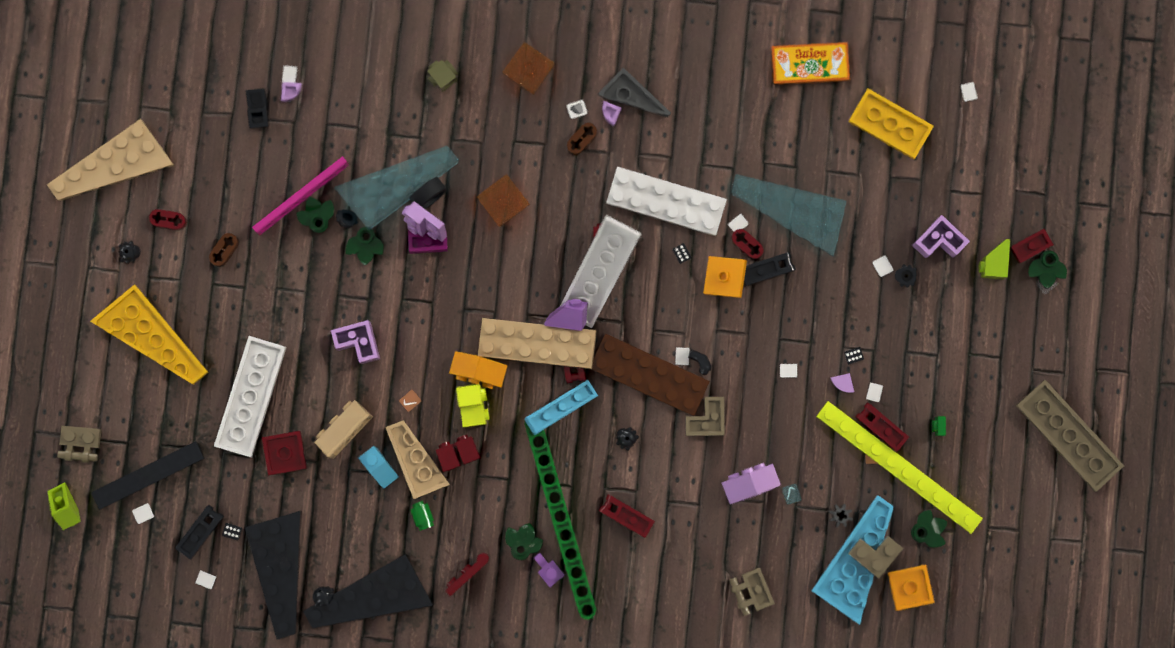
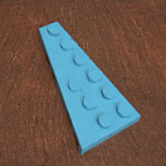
(845, 580)

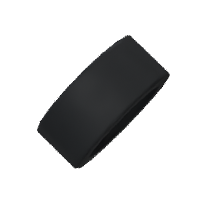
(429, 193)

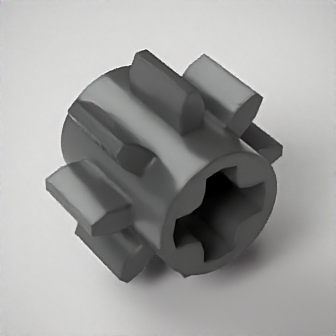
(845, 512)

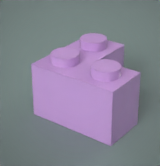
(941, 234)
(361, 337)
(751, 482)

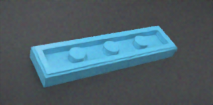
(561, 407)

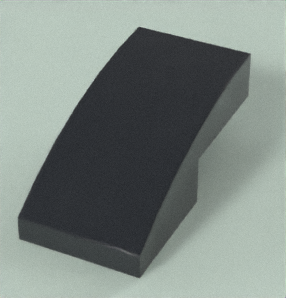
(257, 108)

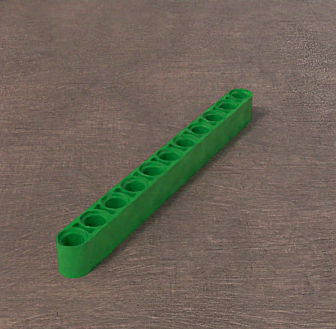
(559, 526)

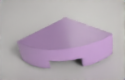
(290, 91)
(610, 112)
(843, 383)

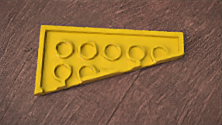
(144, 329)

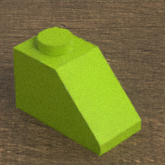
(996, 262)
(63, 506)

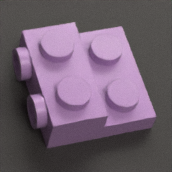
(421, 221)

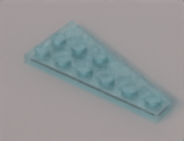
(386, 190)
(800, 211)

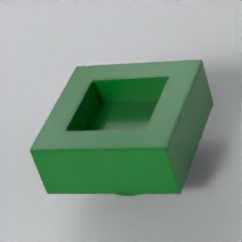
(939, 426)

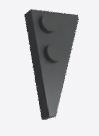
(628, 91)

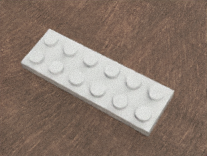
(666, 201)
(602, 266)
(250, 396)

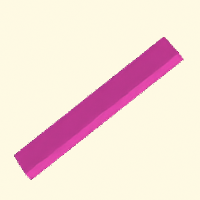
(300, 196)

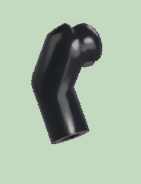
(702, 359)

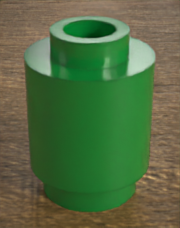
(422, 515)

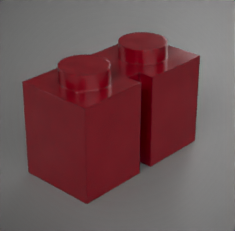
(448, 456)

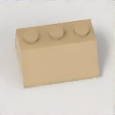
(343, 429)

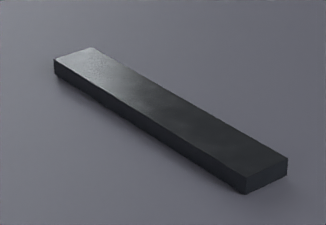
(147, 475)

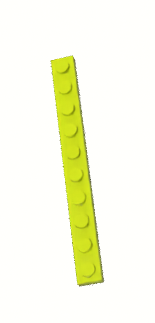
(899, 467)

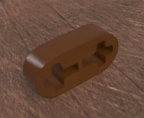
(584, 141)
(219, 247)

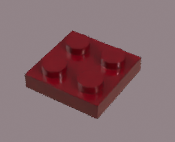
(284, 453)

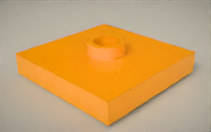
(725, 277)
(910, 587)

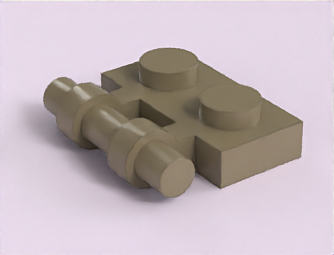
(80, 437)
(757, 588)

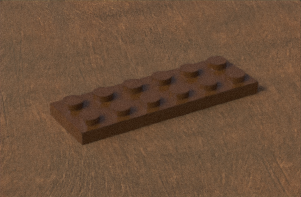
(649, 374)

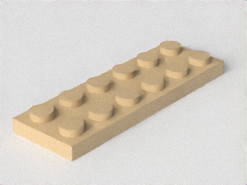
(536, 343)

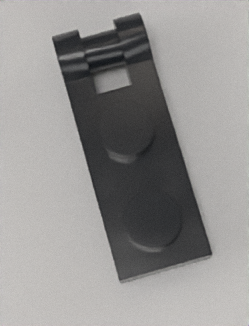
(768, 269)
(199, 532)

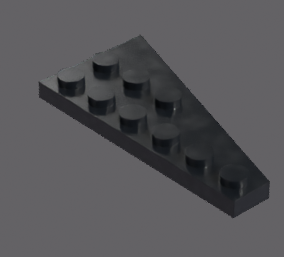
(277, 564)
(380, 593)

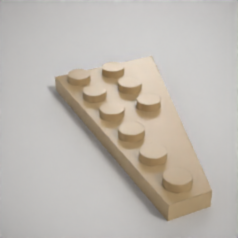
(118, 160)

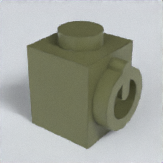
(442, 74)

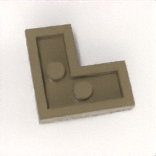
(712, 423)
(876, 560)

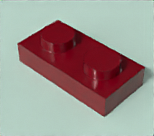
(1031, 246)

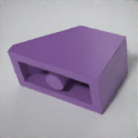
(569, 315)

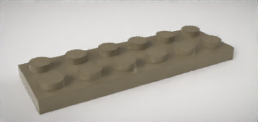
(1070, 435)

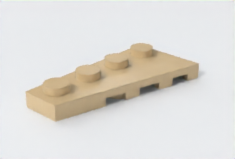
(418, 467)

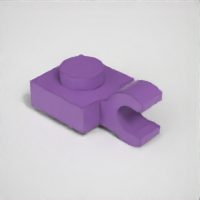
(550, 571)

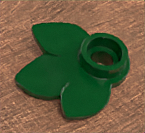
(316, 212)
(364, 248)
(1047, 272)
(932, 529)
(523, 538)

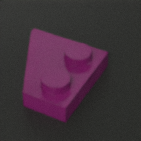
(425, 244)

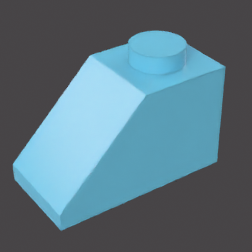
(378, 467)

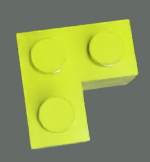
(472, 407)

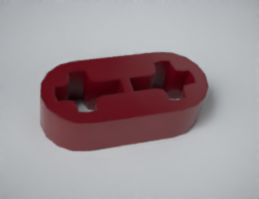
(168, 215)
(743, 247)

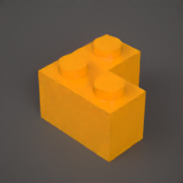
(477, 370)

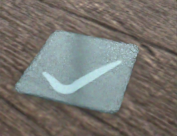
(791, 494)

